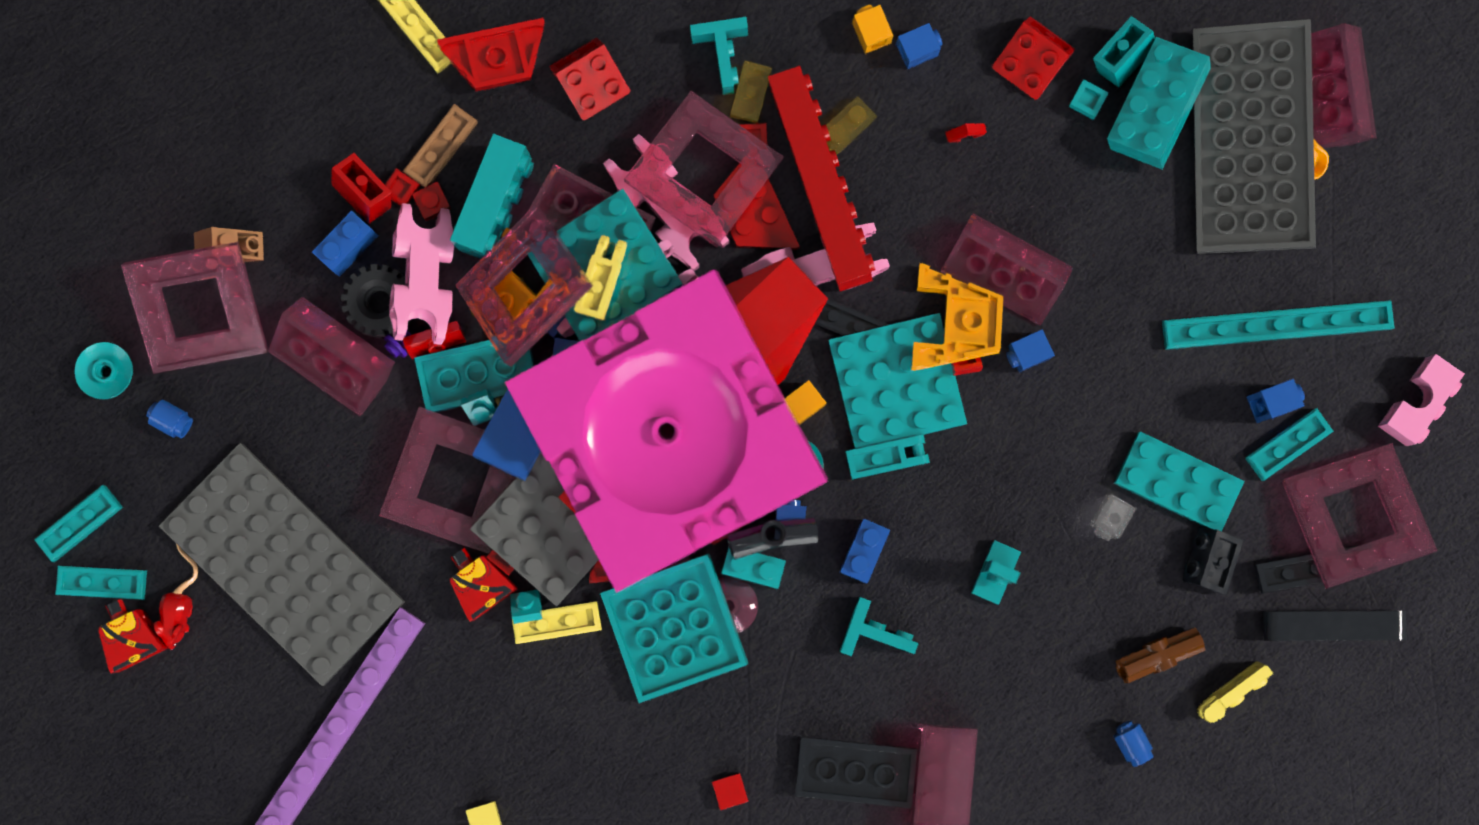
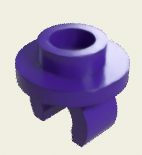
(395, 347)

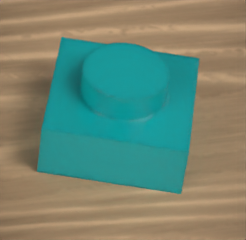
(1088, 99)
(479, 406)
(526, 606)

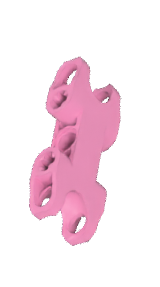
(673, 229)
(816, 264)
(420, 294)

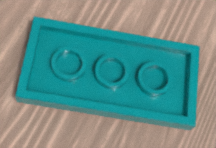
(464, 371)
(1179, 482)

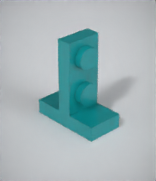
(719, 32)
(997, 572)
(874, 631)

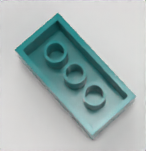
(1159, 102)
(492, 196)

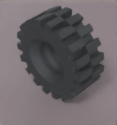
(358, 295)

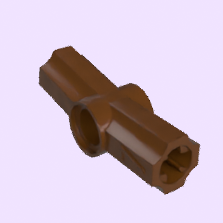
(1160, 655)

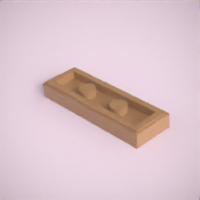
(440, 146)

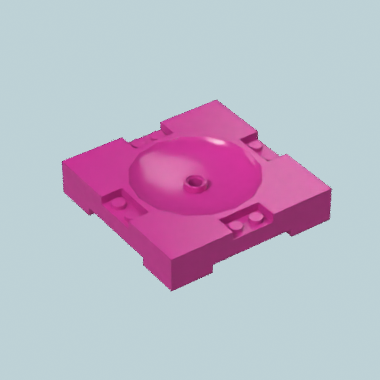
(602, 418)

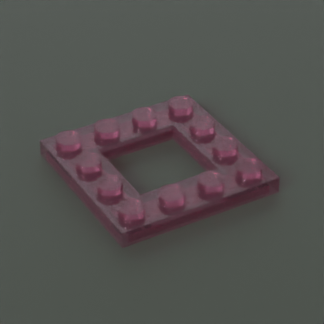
(700, 117)
(221, 262)
(569, 285)
(401, 499)
(1335, 564)

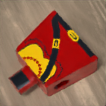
(479, 584)
(128, 637)

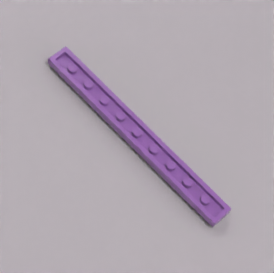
(342, 719)

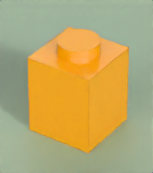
(872, 28)
(805, 402)

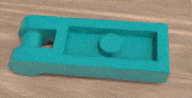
(886, 457)

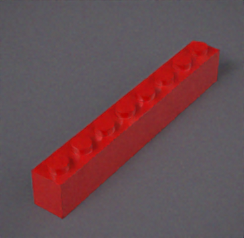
(820, 178)

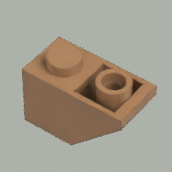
(250, 241)

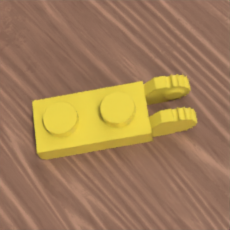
(603, 275)
(1233, 691)

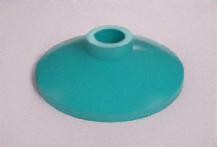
(90, 370)

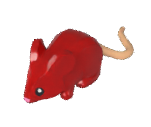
(175, 610)

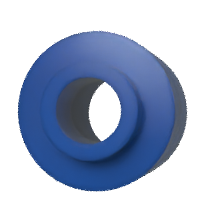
(169, 419)
(1133, 743)

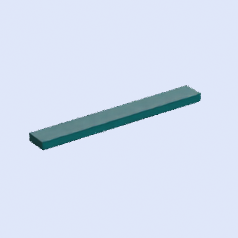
(1278, 325)

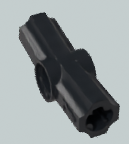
(791, 534)

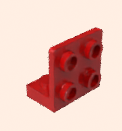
(1033, 57)
(590, 78)

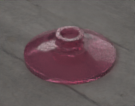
(744, 600)

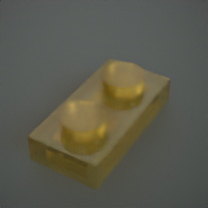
(751, 92)
(849, 124)

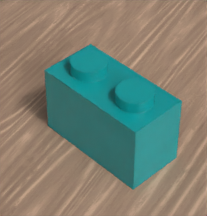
(1124, 51)
(755, 568)

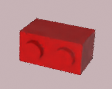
(361, 188)

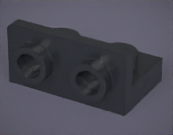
(1212, 560)

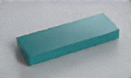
(1289, 444)
(78, 523)
(101, 582)

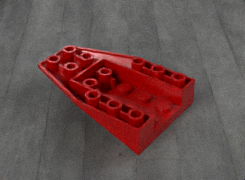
(778, 311)

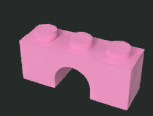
(1438, 382)

